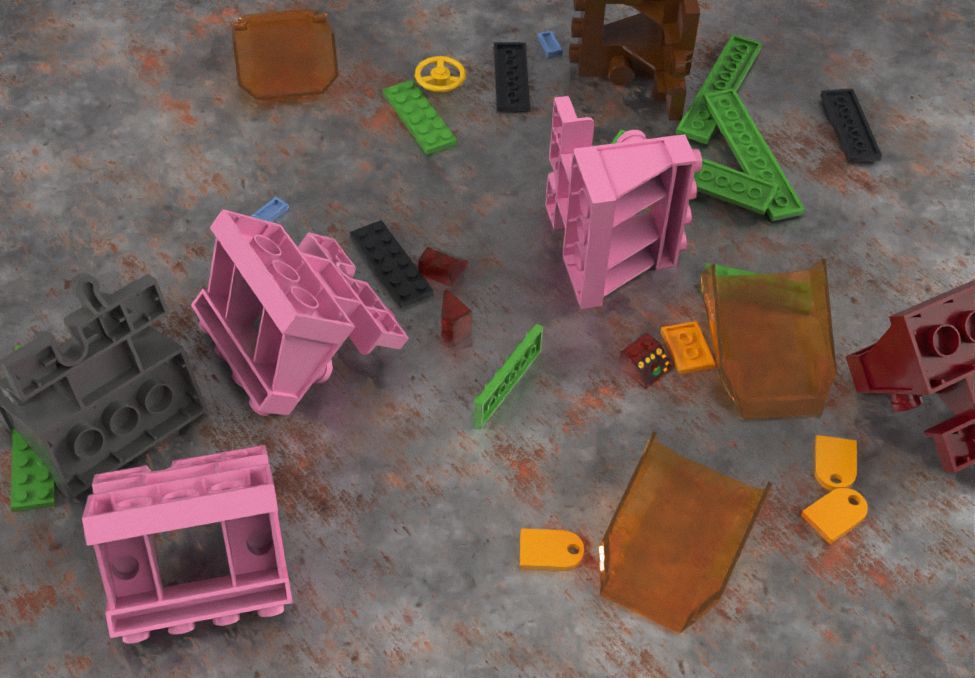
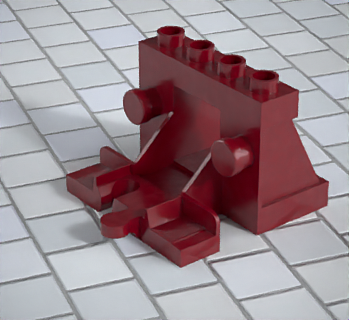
(927, 353)

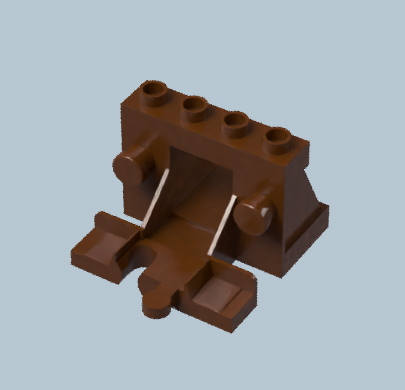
(644, 45)

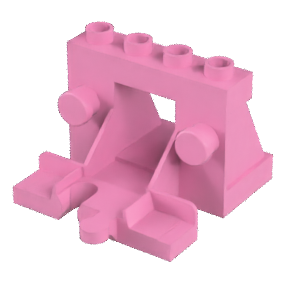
(603, 188)
(305, 304)
(193, 492)

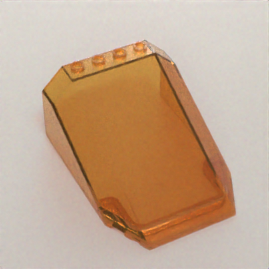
(284, 54)
(772, 339)
(677, 537)

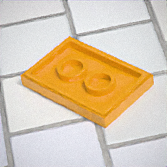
(687, 347)

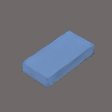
(550, 43)
(271, 210)

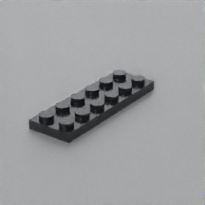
(511, 76)
(851, 126)
(391, 264)

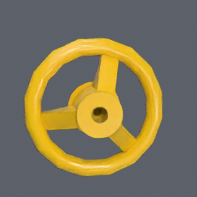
(440, 76)

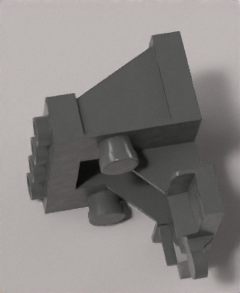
(104, 389)

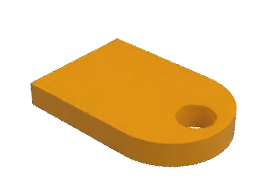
(836, 460)
(834, 515)
(549, 550)

